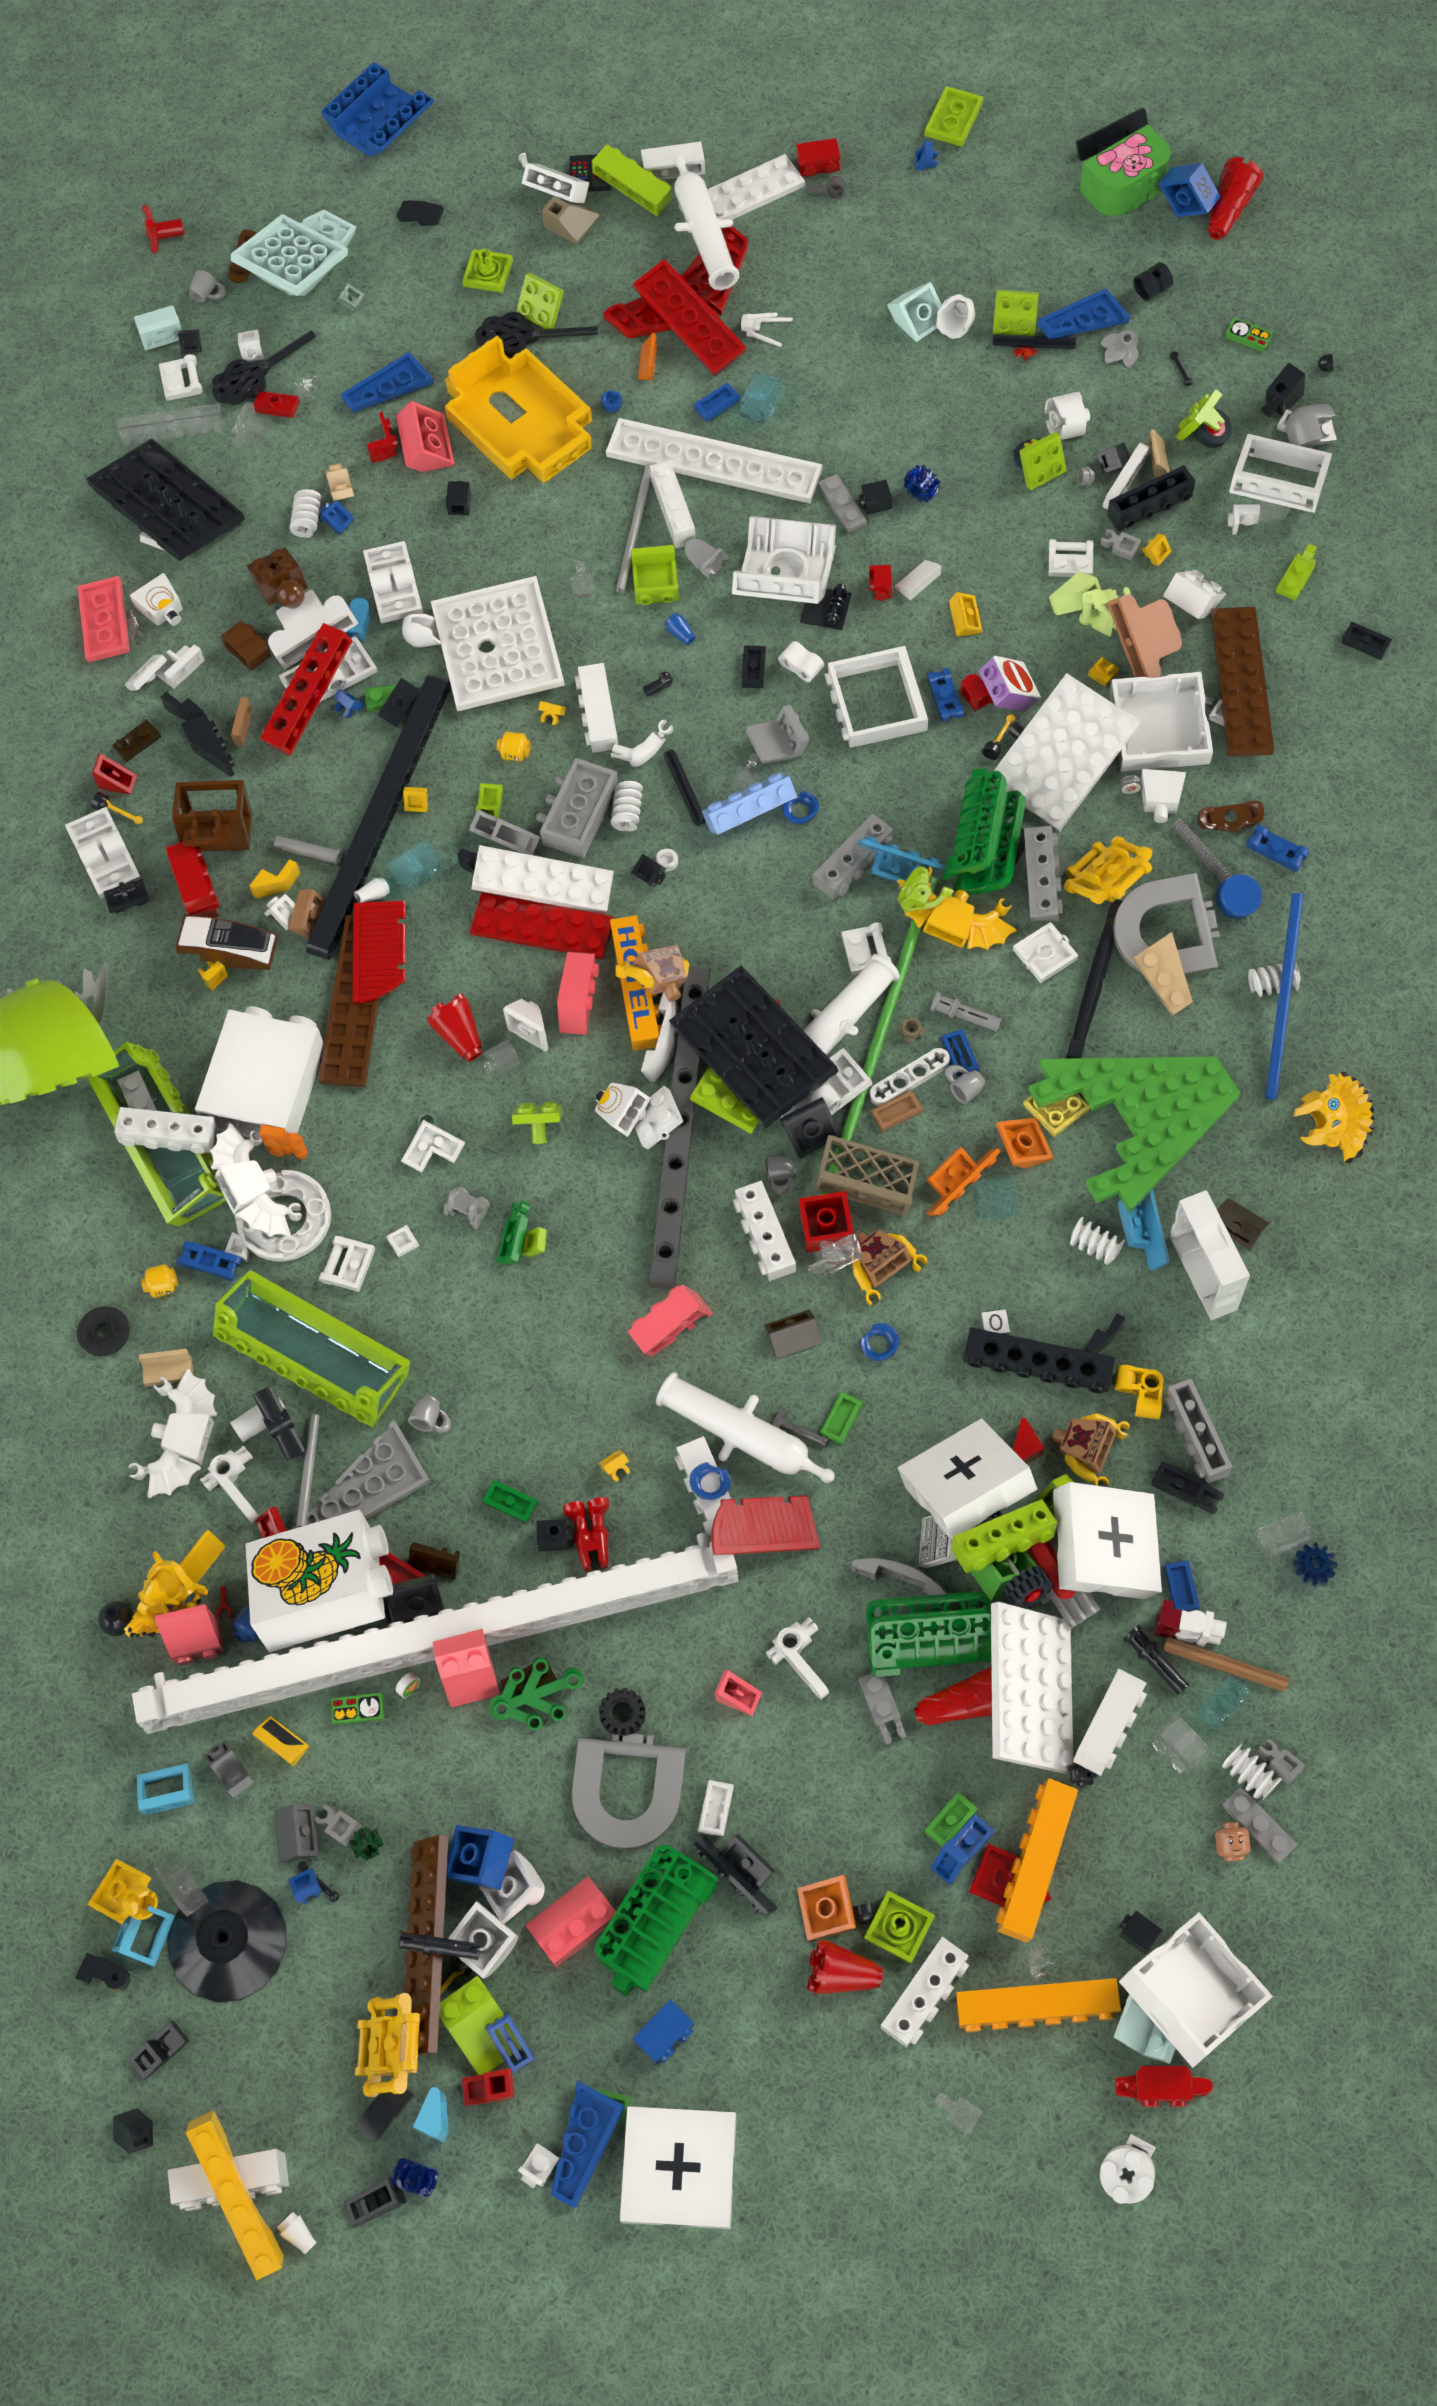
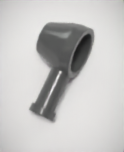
(834, 185)

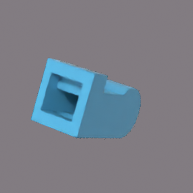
(362, 614)

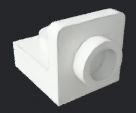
(250, 346)
(1243, 515)
(281, 910)
(538, 2166)

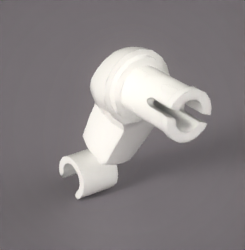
(644, 751)

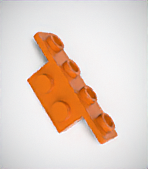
(955, 1175)

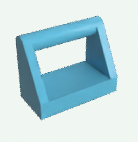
(166, 1801)
(129, 1930)
(433, 2116)

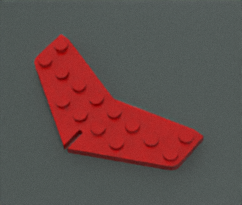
(639, 319)

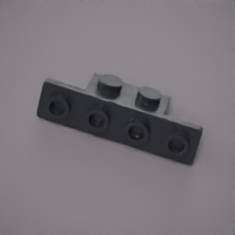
(1111, 134)
(742, 1867)

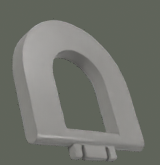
(1163, 893)
(666, 1794)

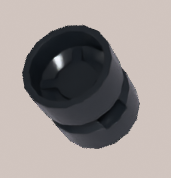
(1152, 281)

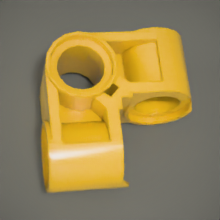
(1132, 1380)

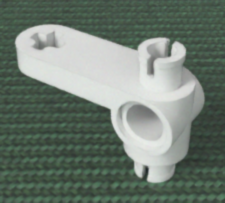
(213, 1478)
(801, 1634)

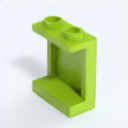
(655, 574)

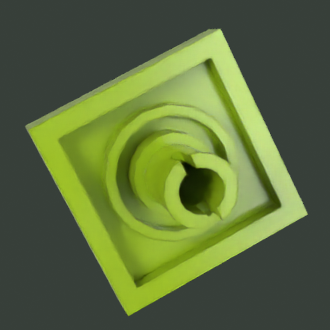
(487, 270)
(539, 301)
(1015, 312)
(537, 1117)
(899, 1927)

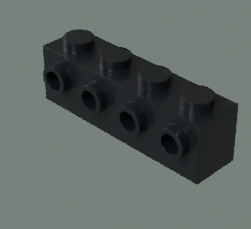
(1151, 498)

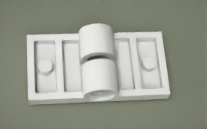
(392, 582)
(353, 669)
(102, 851)
(841, 1087)

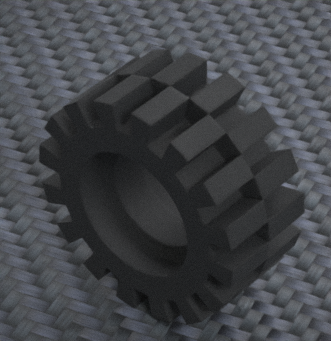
(622, 1697)

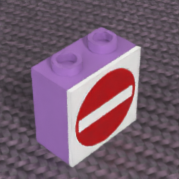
(1009, 684)

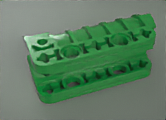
(983, 834)
(928, 1637)
(660, 1921)

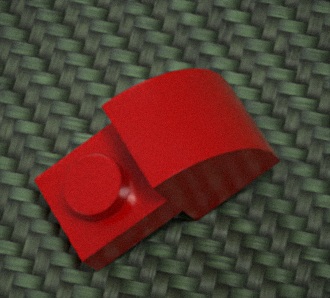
(488, 2087)

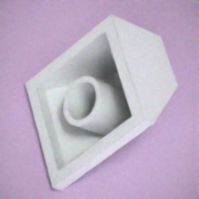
(526, 1022)

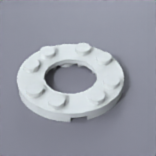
(308, 1237)

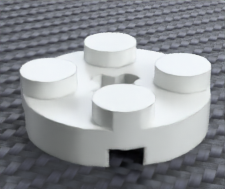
(1121, 2189)

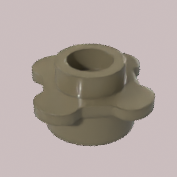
(911, 1023)

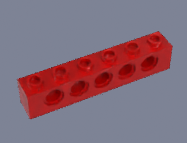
(308, 699)

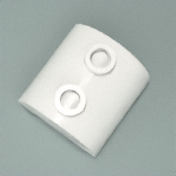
(495, 1939)

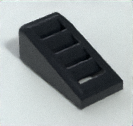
(396, 2194)

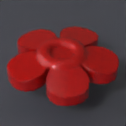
(1025, 352)

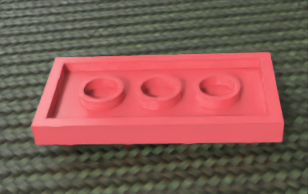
(103, 619)

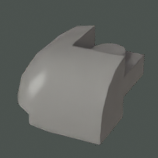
(1311, 425)

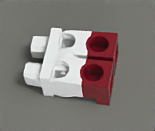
(1188, 1626)

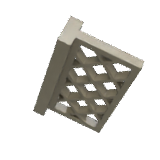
(864, 1190)

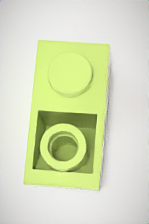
(1069, 595)

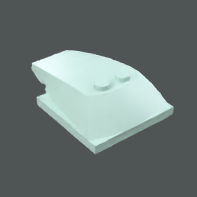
(295, 253)

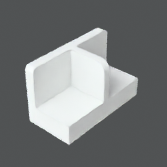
(180, 665)

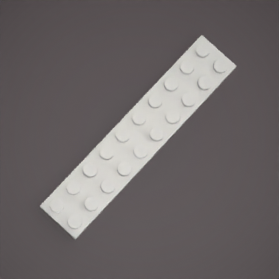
(715, 460)

